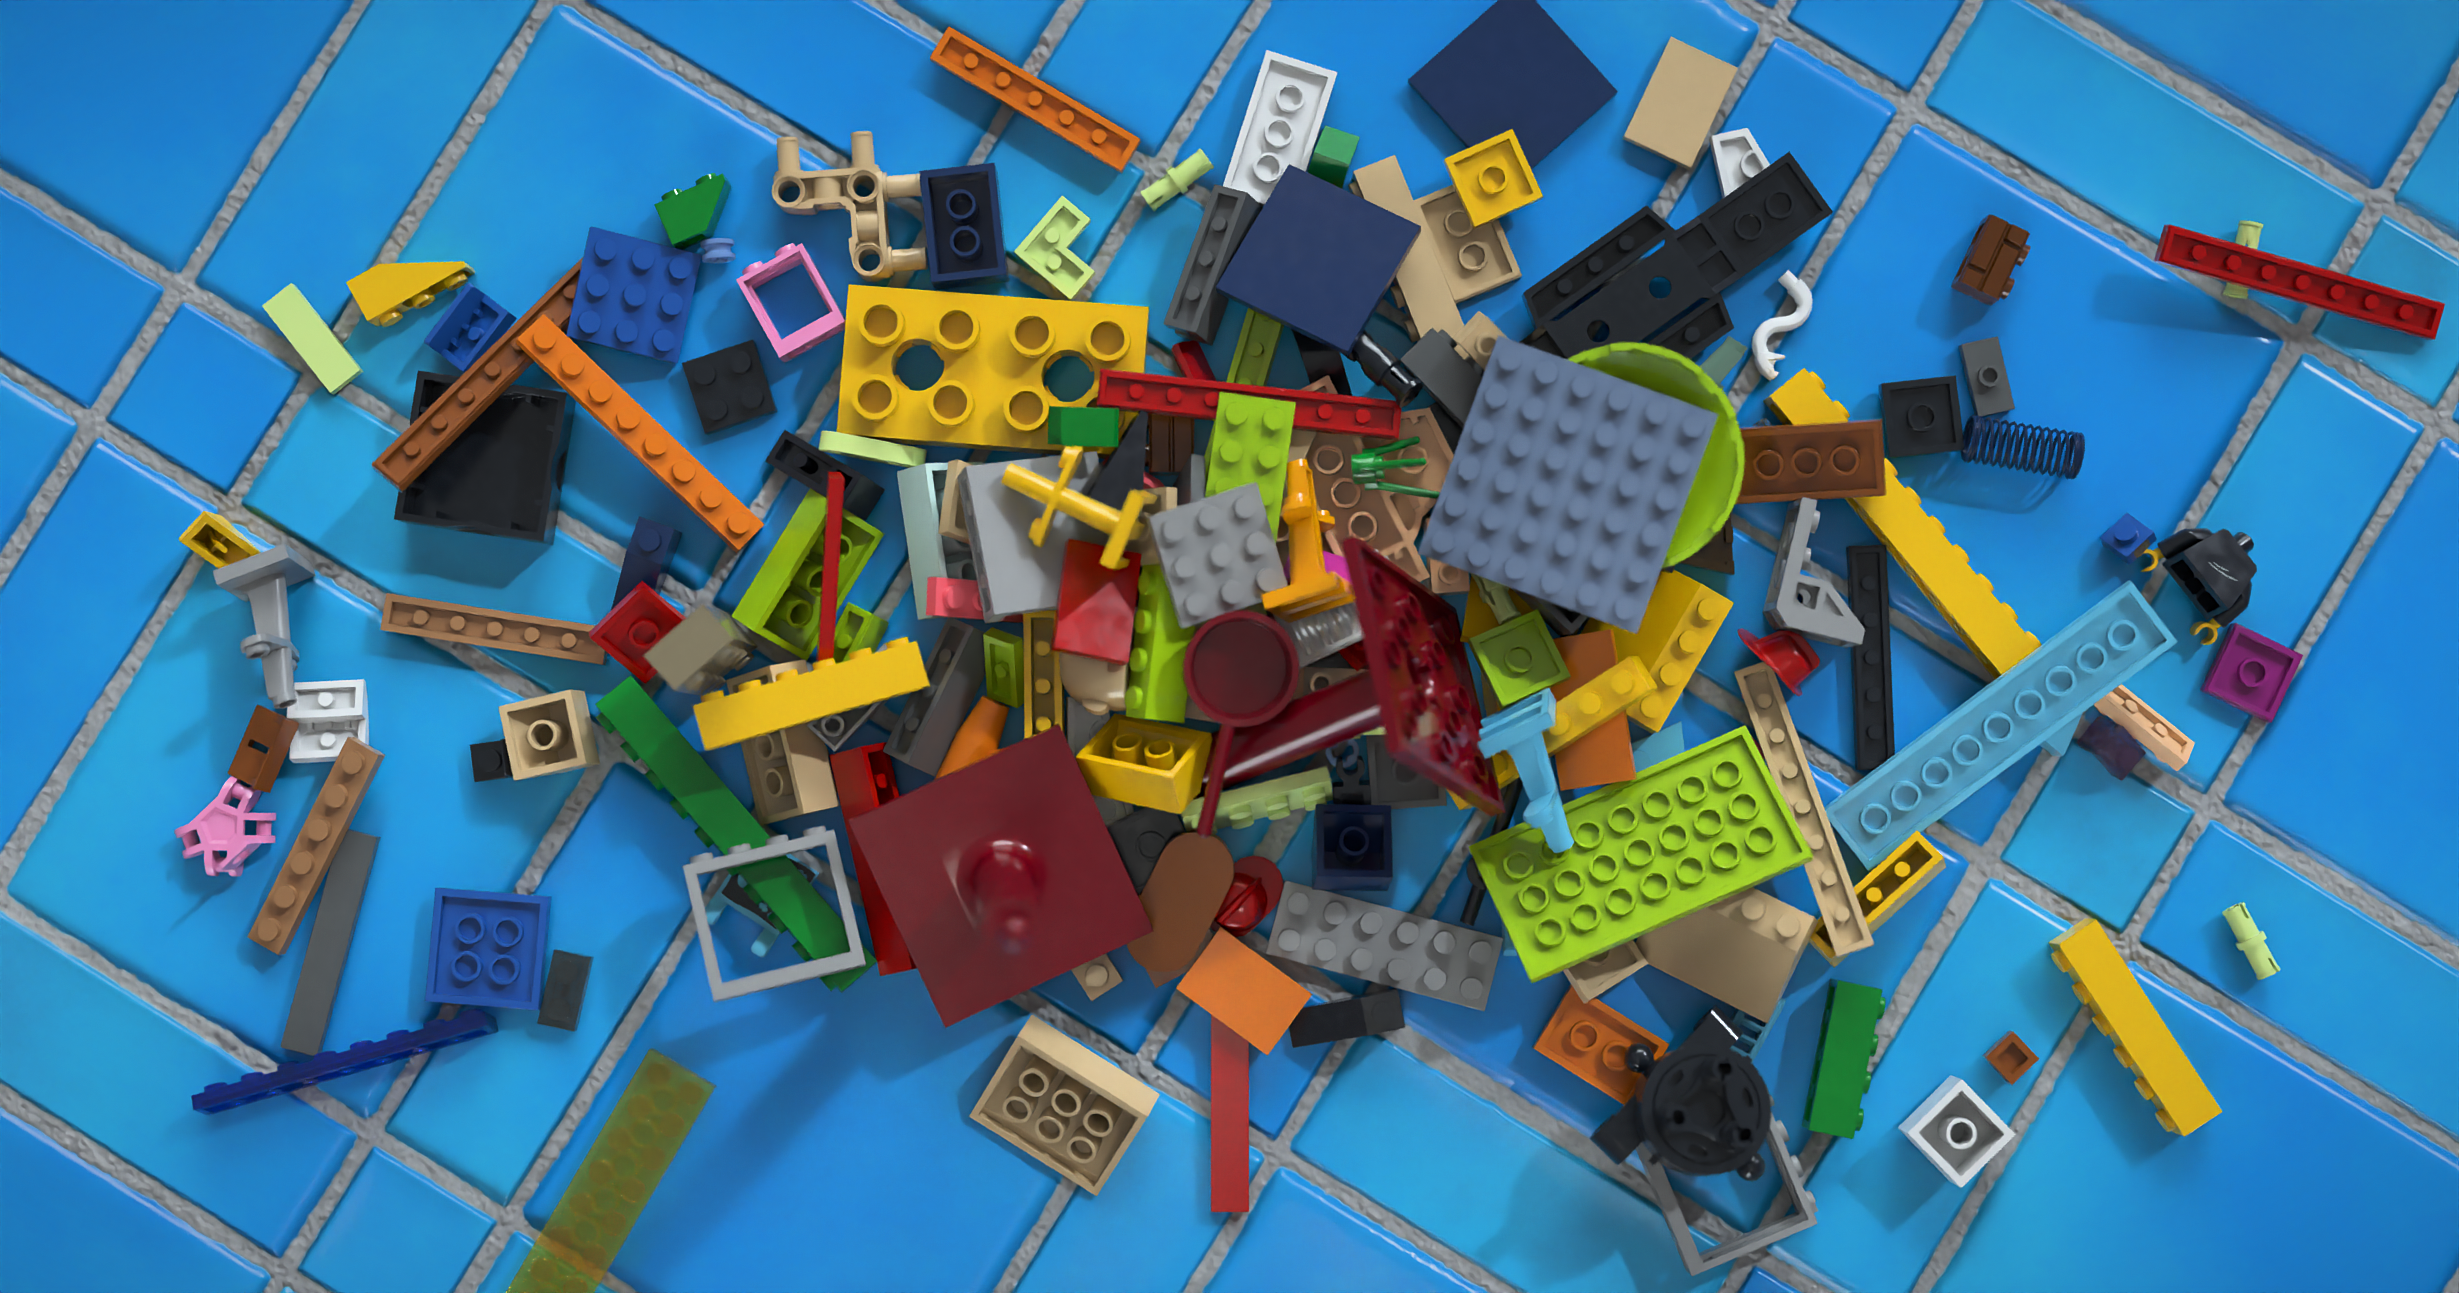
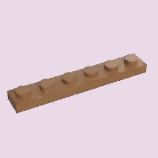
(491, 628)
(316, 845)

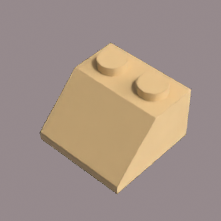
(549, 734)

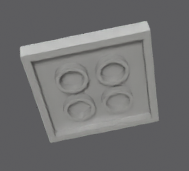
(1216, 554)

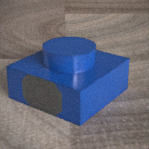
(2128, 538)

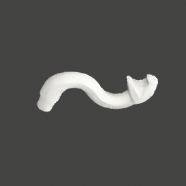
(1802, 295)

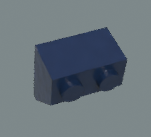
(1352, 847)

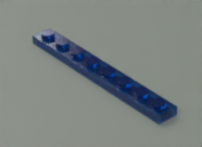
(334, 1065)

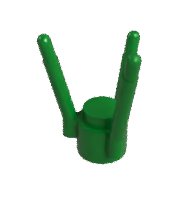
(1370, 467)

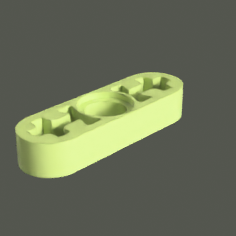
(871, 449)

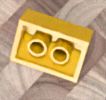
(1145, 763)

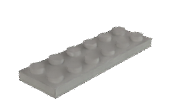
(1384, 945)

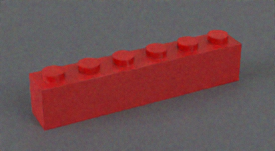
(863, 782)

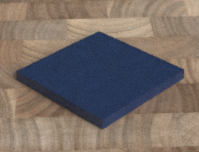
(1513, 74)
(1318, 259)

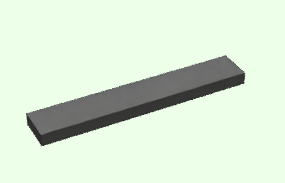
(330, 943)

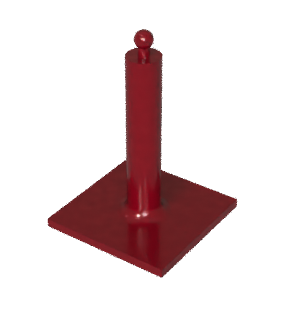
(1413, 688)
(1001, 875)

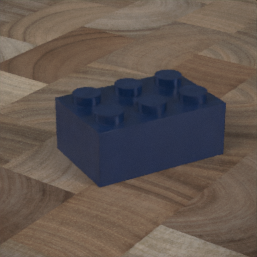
(964, 226)

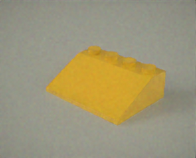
(1669, 641)

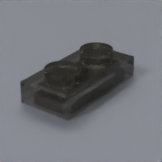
(565, 990)

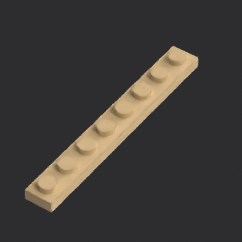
(1796, 784)

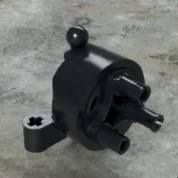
(1694, 1106)

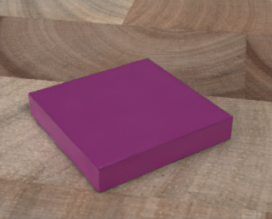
(2251, 672)

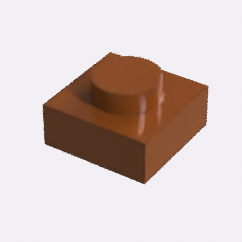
(2010, 1057)

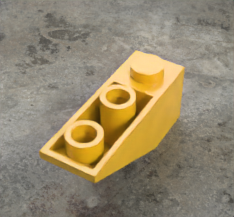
(396, 287)

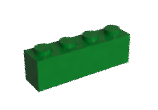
(1843, 1058)

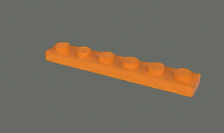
(1035, 99)

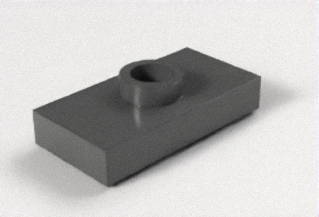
(1986, 377)

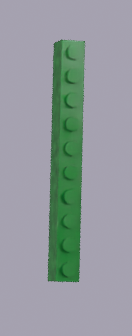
(726, 824)

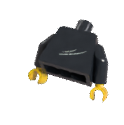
(2211, 572)

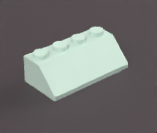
(930, 552)

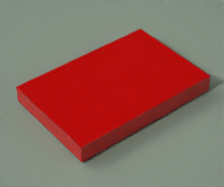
(1095, 604)

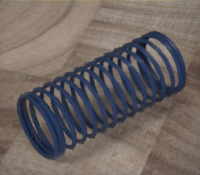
(1974, 427)

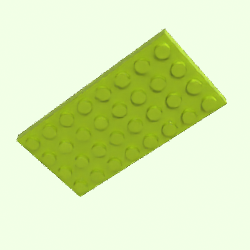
(1642, 854)

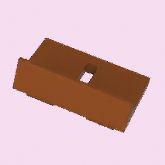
(254, 765)

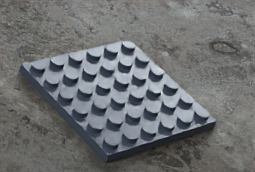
(1567, 484)

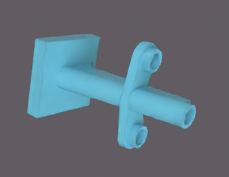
(1520, 734)

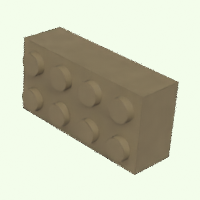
(702, 651)

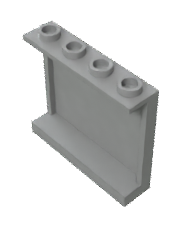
(1008, 567)

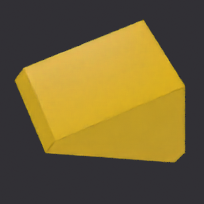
(217, 540)

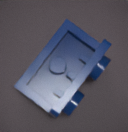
(469, 328)

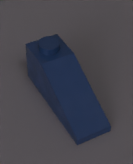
(647, 557)

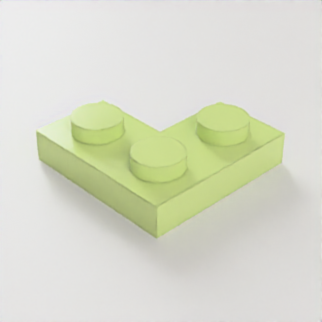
(1048, 249)

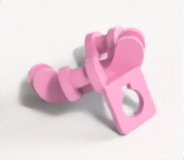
(224, 829)

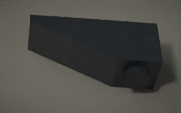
(811, 467)
(1124, 467)
(1347, 1018)

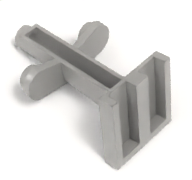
(264, 582)

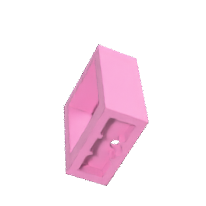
(813, 333)

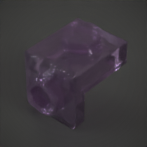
(2111, 746)

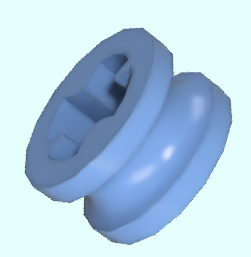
(718, 250)
(1350, 759)

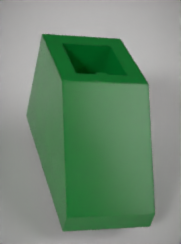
(694, 213)

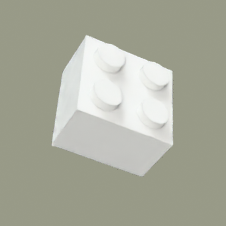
(1956, 1131)

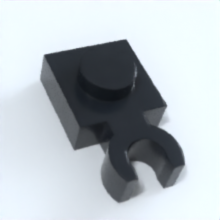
(1351, 790)

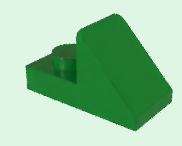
(1083, 426)

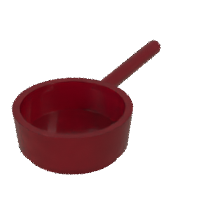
(1239, 674)

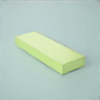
(312, 338)

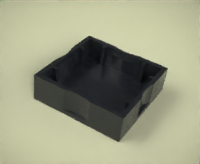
(500, 471)

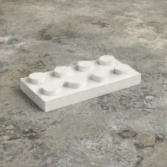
(1279, 124)

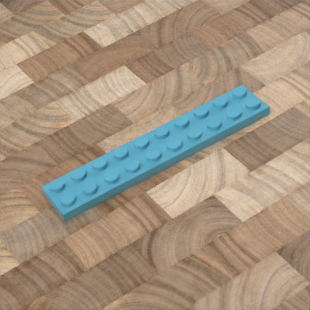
(1999, 724)

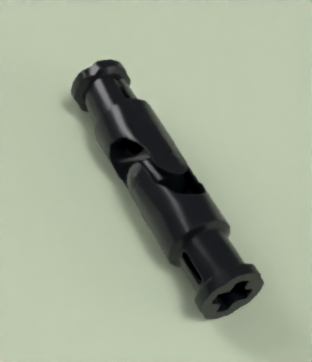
(1385, 369)

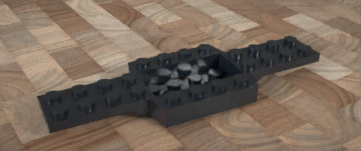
(1695, 260)

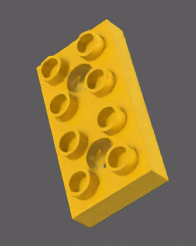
(992, 365)

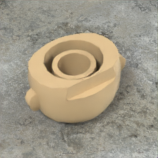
(1096, 683)

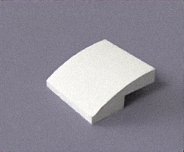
(326, 717)

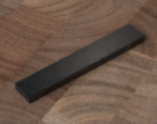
(1872, 658)

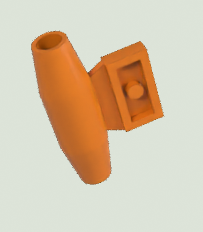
(977, 736)

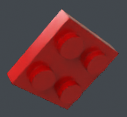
(636, 628)

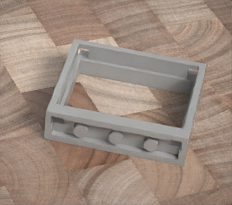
(743, 855)
(1790, 1171)

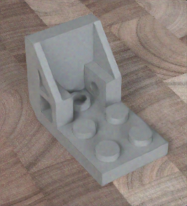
(1822, 612)

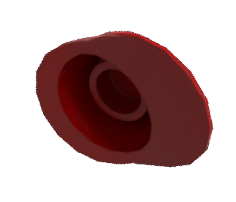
(1785, 654)
(1251, 896)

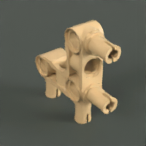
(837, 190)

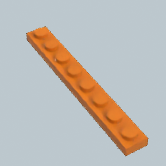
(639, 432)

